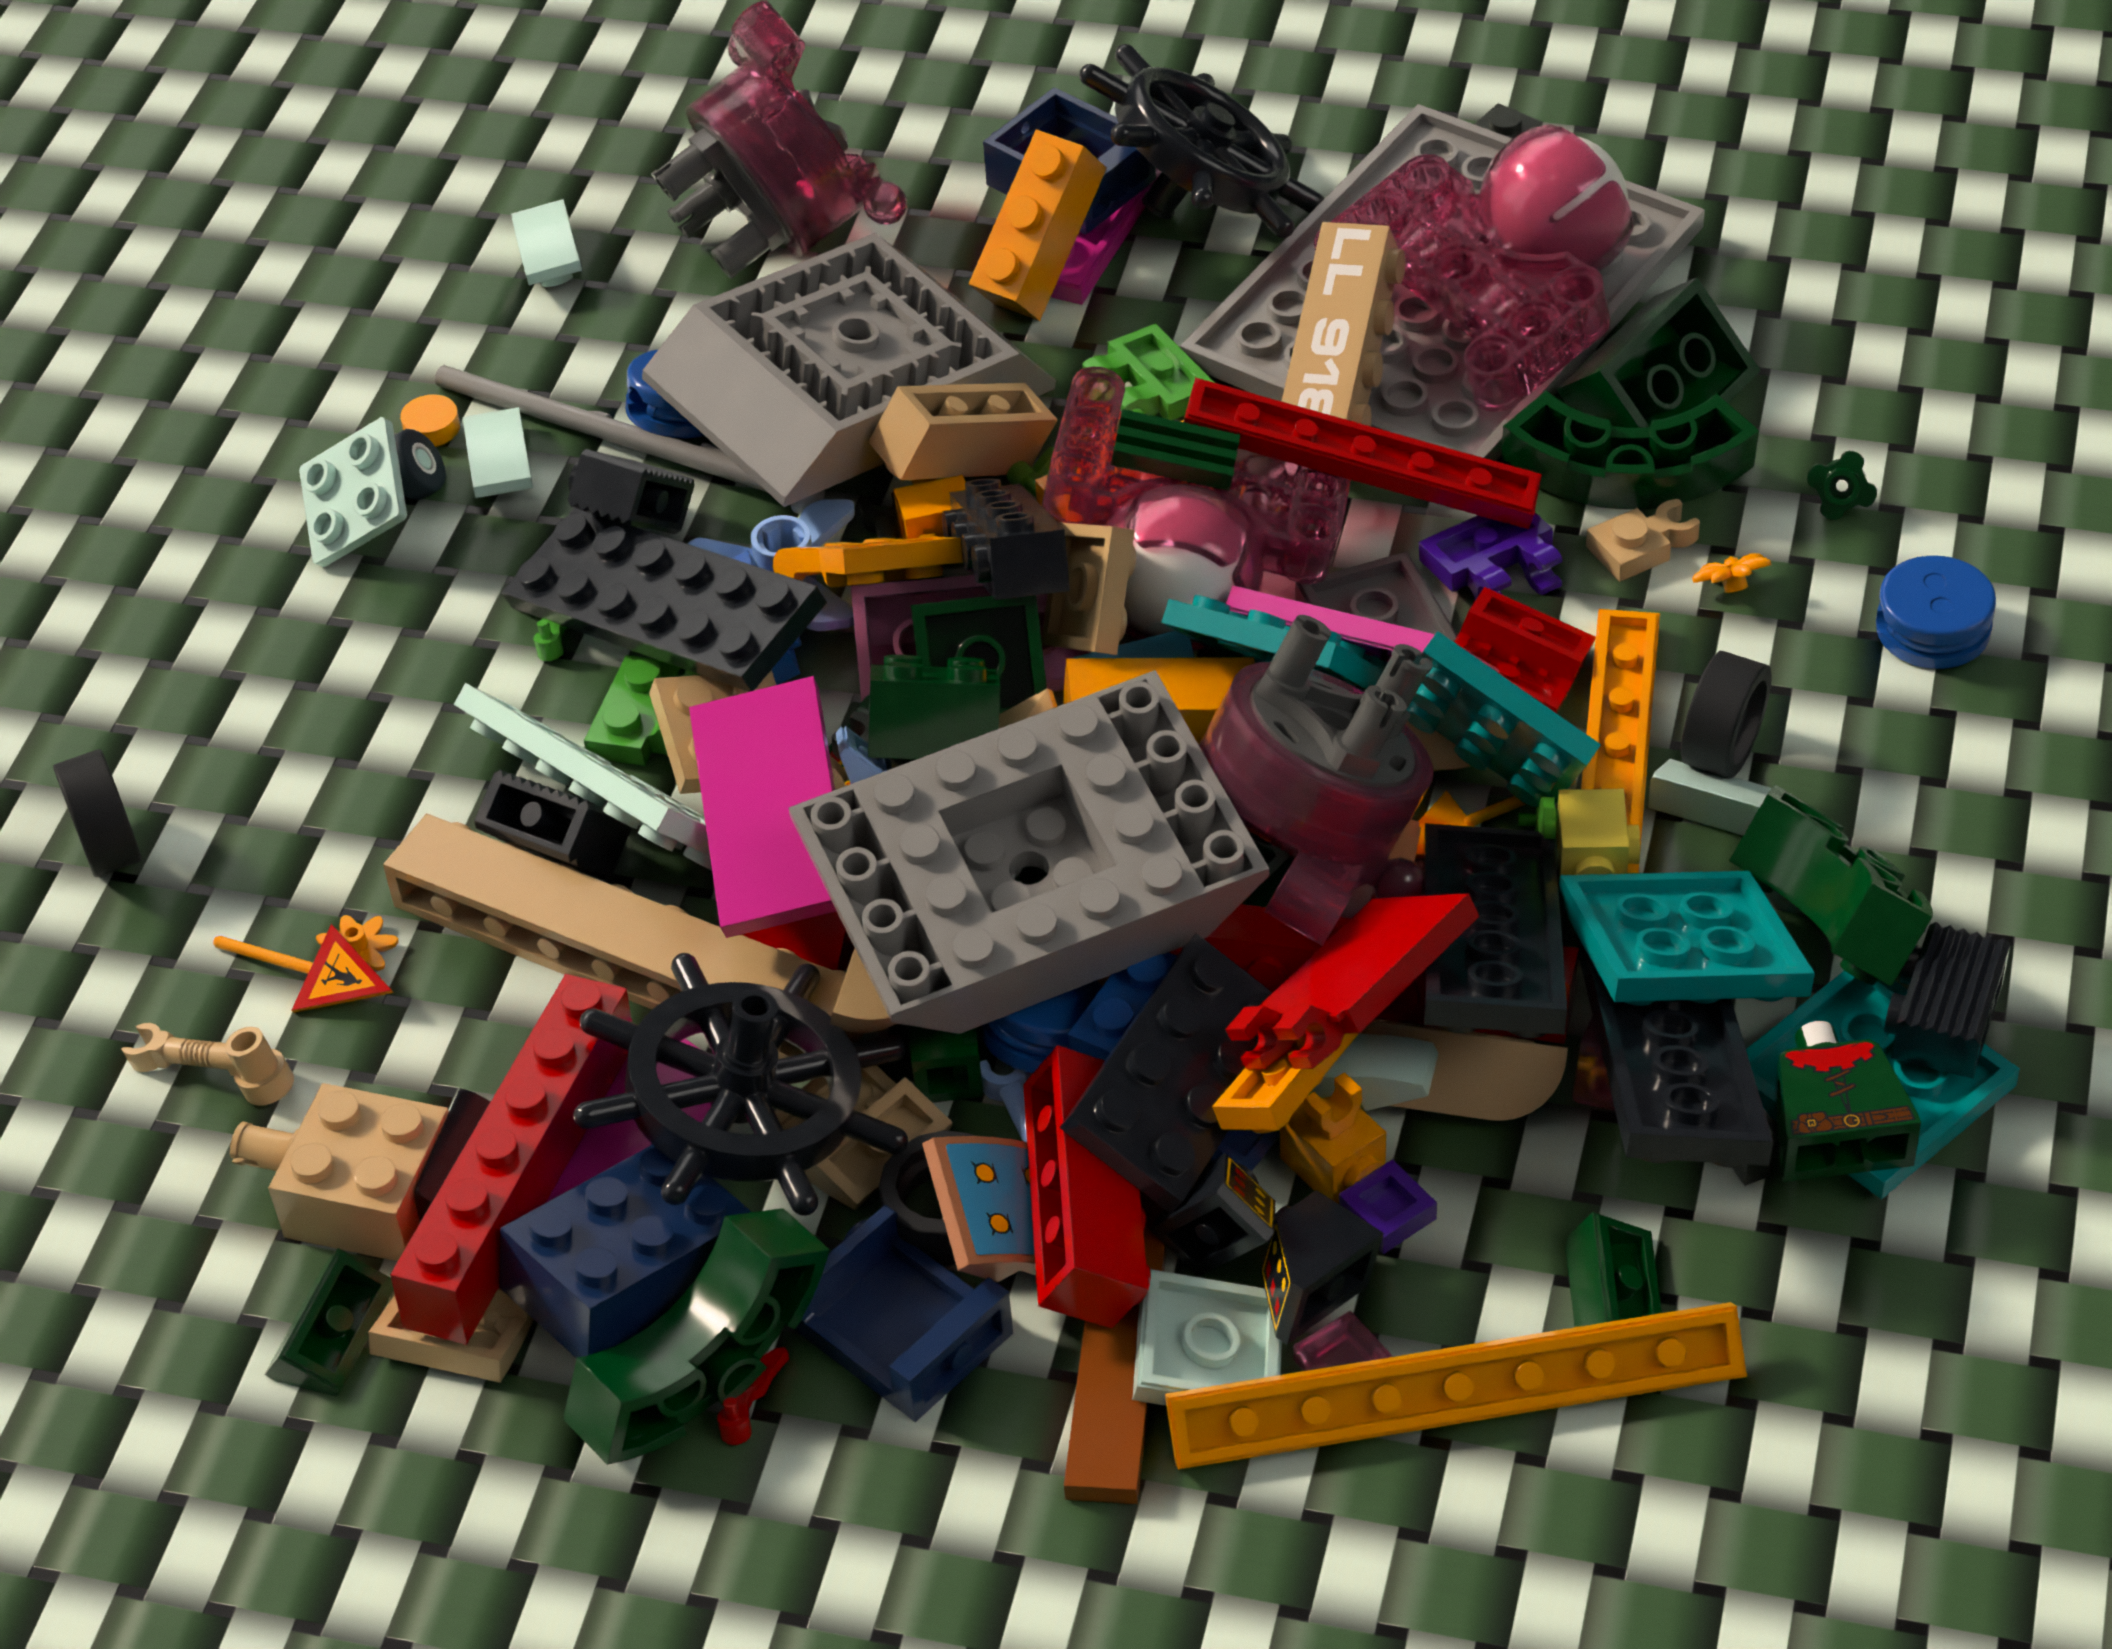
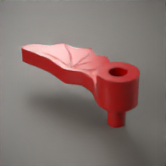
(735, 1417)

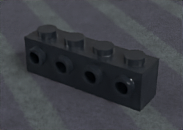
(1007, 539)

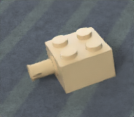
(347, 1169)

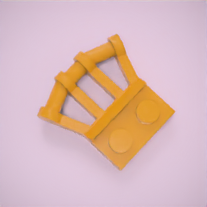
(870, 561)

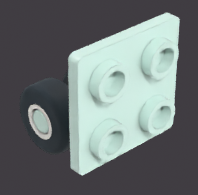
(361, 486)

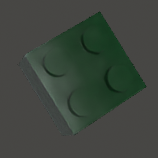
(987, 629)
(929, 708)

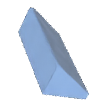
(854, 756)

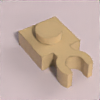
(1639, 543)

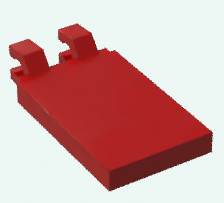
(1352, 978)

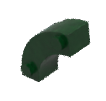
(1630, 467)
(1841, 890)
(704, 1345)

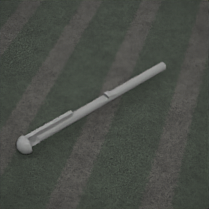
(602, 425)

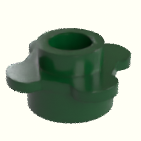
(1846, 468)

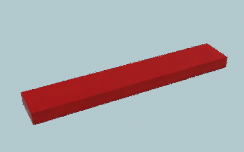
(1367, 454)

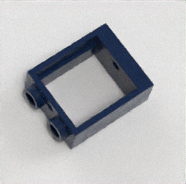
(1080, 123)

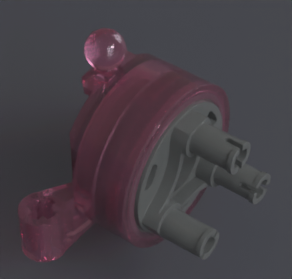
(770, 154)
(1323, 774)

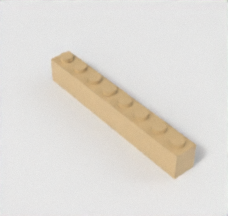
(576, 921)

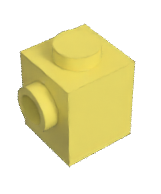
(1595, 833)

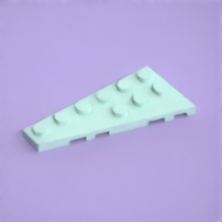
(594, 779)

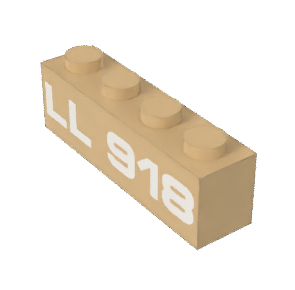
(1344, 320)

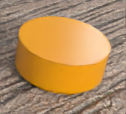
(432, 416)

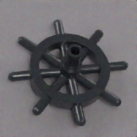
(1200, 143)
(742, 1082)

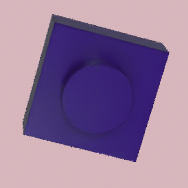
(1391, 1204)

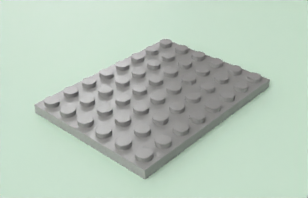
(1424, 369)

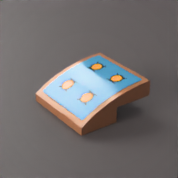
(984, 1203)

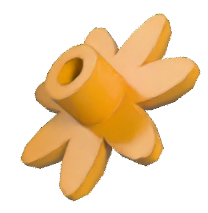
(1732, 572)
(366, 939)

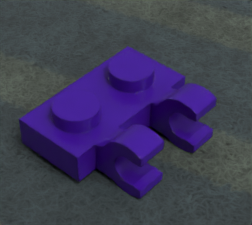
(1482, 547)

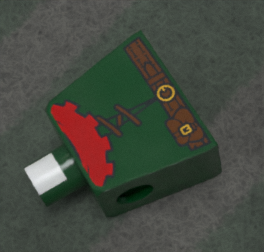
(1840, 1108)

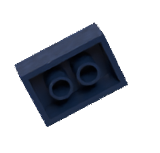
(611, 1252)

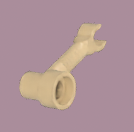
(247, 1056)

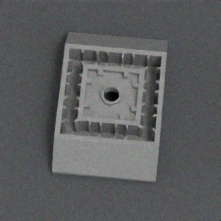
(810, 356)
(1091, 793)

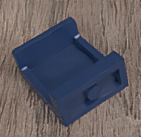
(902, 1317)

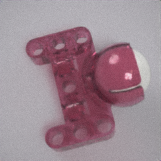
(1514, 260)
(1188, 533)

